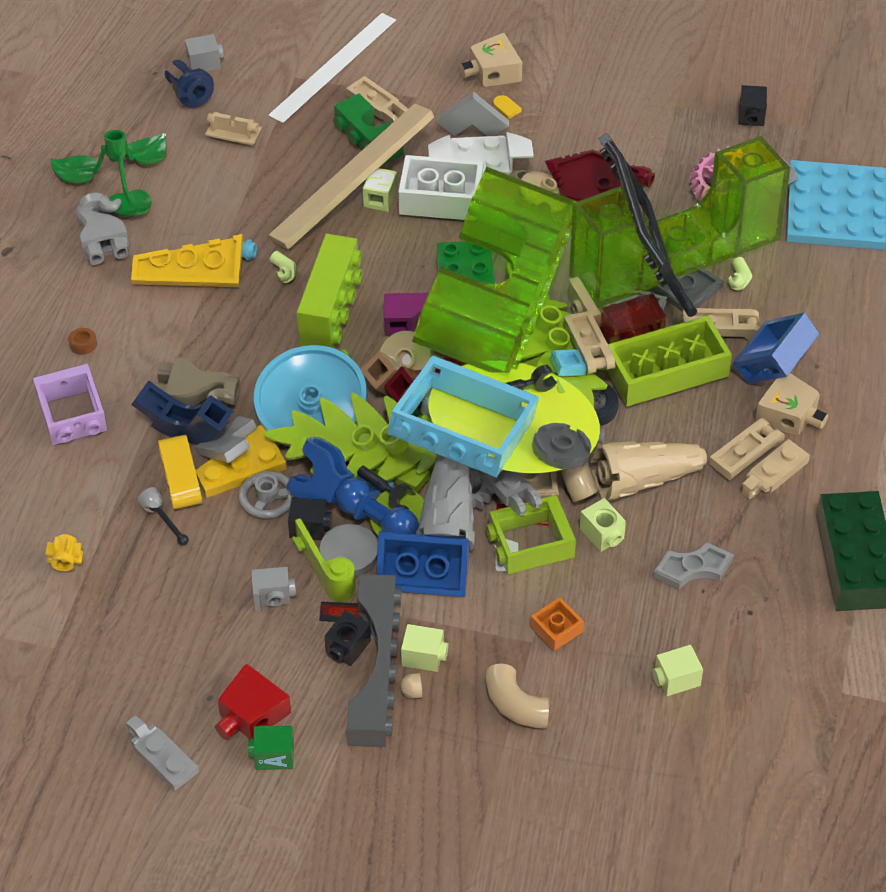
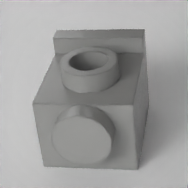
(272, 587)

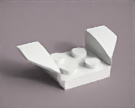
(494, 150)

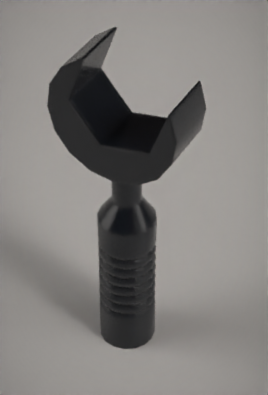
(537, 380)
(395, 493)

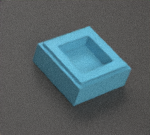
(568, 362)

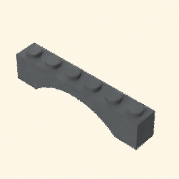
(368, 710)

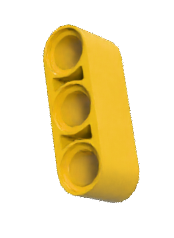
(180, 472)

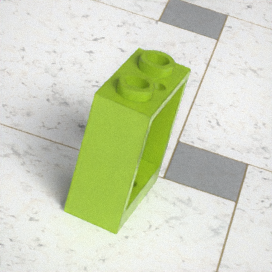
(506, 519)

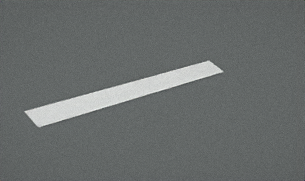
(332, 68)

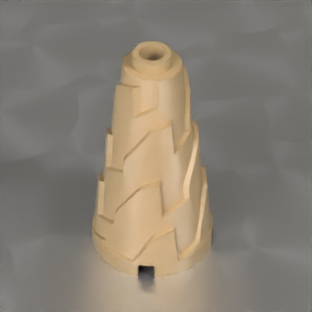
(635, 466)

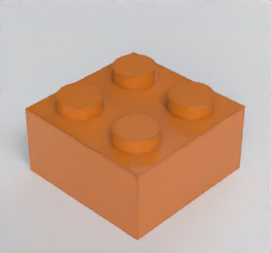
(557, 624)

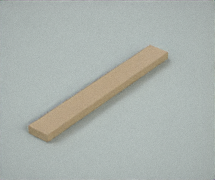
(351, 176)

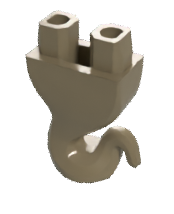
(194, 385)

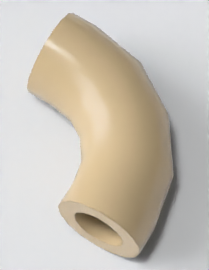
(579, 482)
(514, 702)

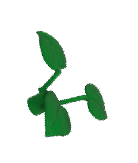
(144, 151)

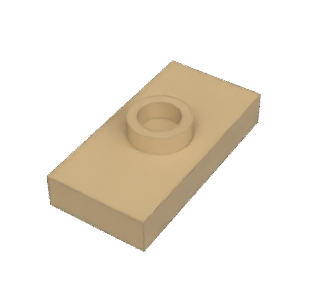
(581, 300)

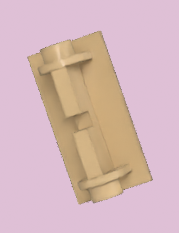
(239, 130)

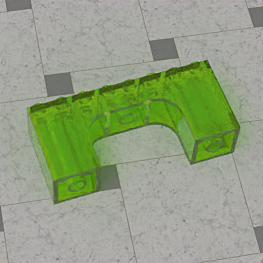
(734, 217)
(490, 321)

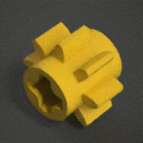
(64, 552)

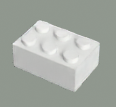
(438, 186)

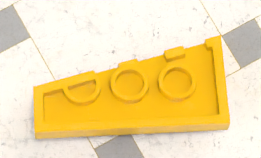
(198, 265)

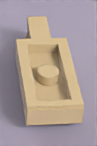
(775, 469)

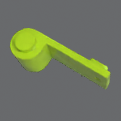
(335, 575)

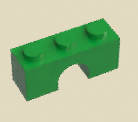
(356, 121)

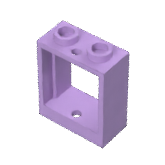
(77, 381)

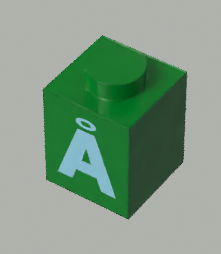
(272, 747)

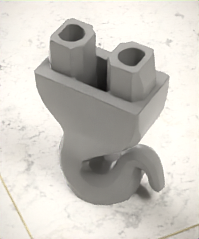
(101, 232)

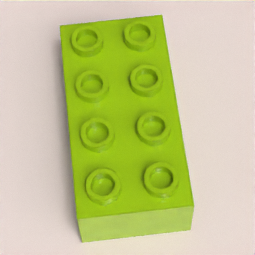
(329, 292)
(669, 360)

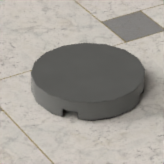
(561, 446)

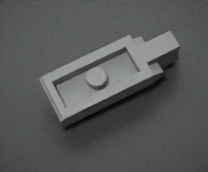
(161, 754)

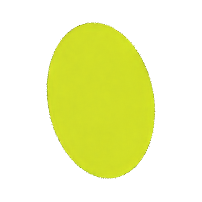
(493, 427)

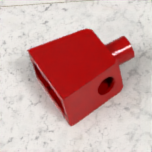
(250, 702)

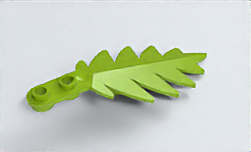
(552, 335)
(365, 444)

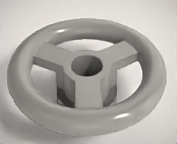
(267, 489)

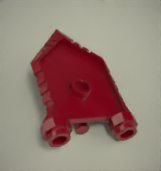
(589, 175)

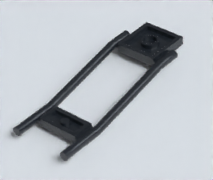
(653, 242)

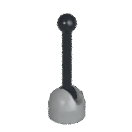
(151, 502)

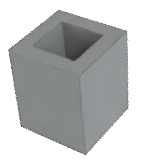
(204, 52)

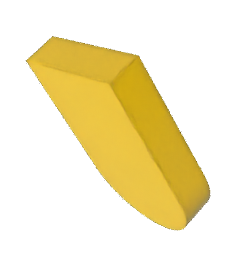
(506, 106)

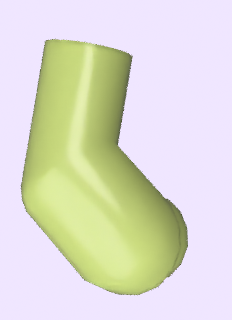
(286, 266)
(742, 276)

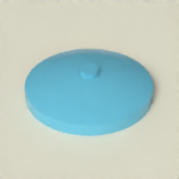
(299, 381)

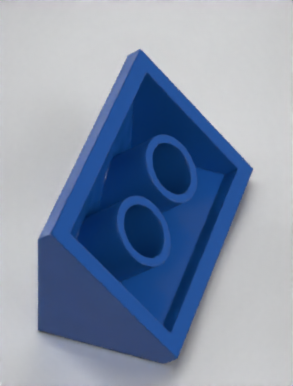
(425, 562)

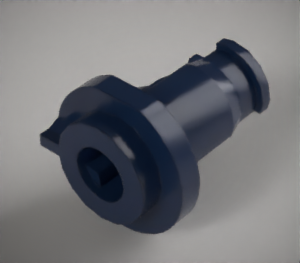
(193, 86)

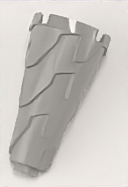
(448, 502)

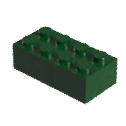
(854, 548)

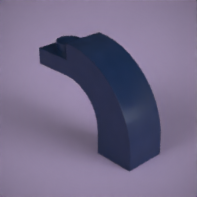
(175, 418)

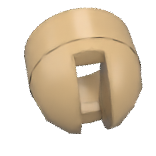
(412, 686)

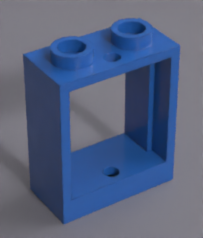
(777, 347)

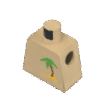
(493, 62)
(791, 406)

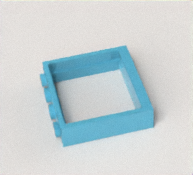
(472, 388)

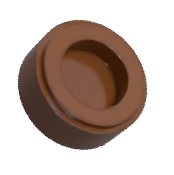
(82, 341)

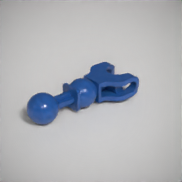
(353, 496)

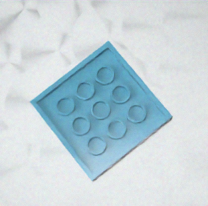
(837, 205)

